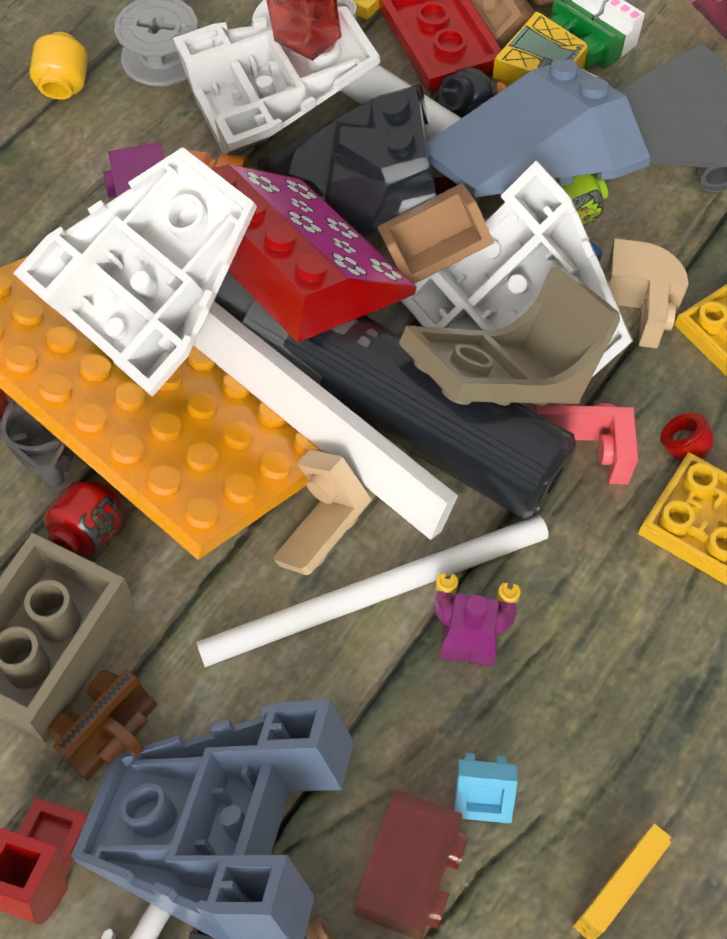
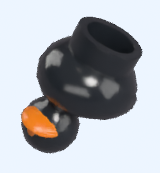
(467, 90)

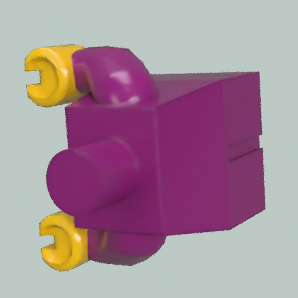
(473, 621)

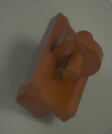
(106, 725)

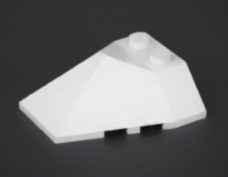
(257, 86)
(145, 265)
(500, 283)

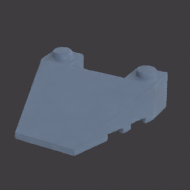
(202, 815)

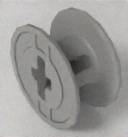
(146, 49)

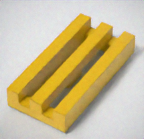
(623, 883)

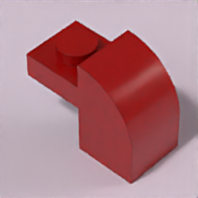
(38, 860)

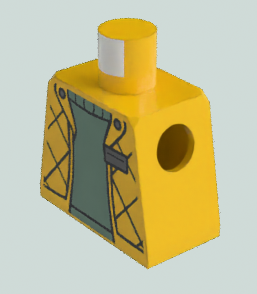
(538, 46)

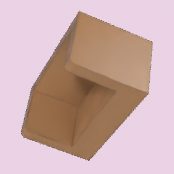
(436, 234)

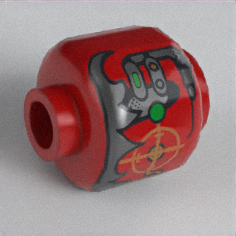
(84, 518)

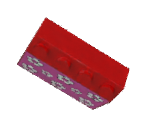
(306, 258)

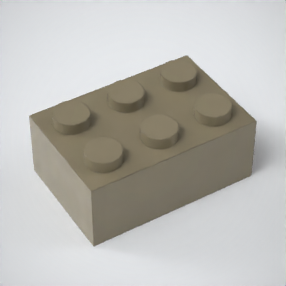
(53, 630)

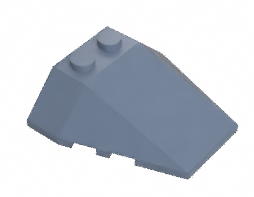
(547, 116)

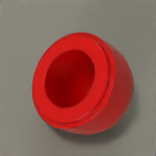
(698, 443)

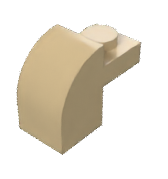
(647, 279)

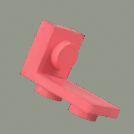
(601, 422)

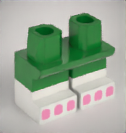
(606, 26)

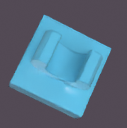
(485, 789)

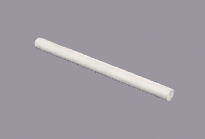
(370, 591)

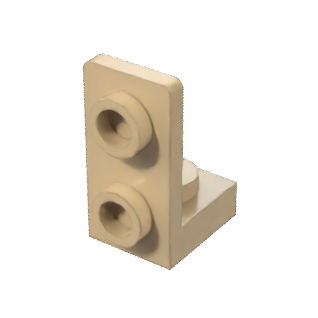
(340, 504)

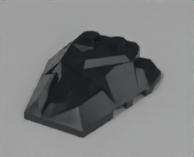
(367, 160)

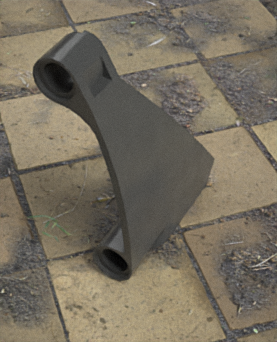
(685, 114)

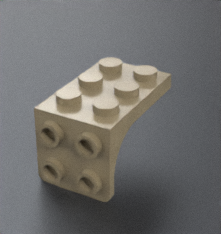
(534, 360)

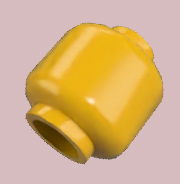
(58, 65)

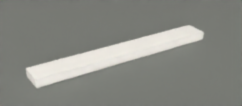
(326, 422)

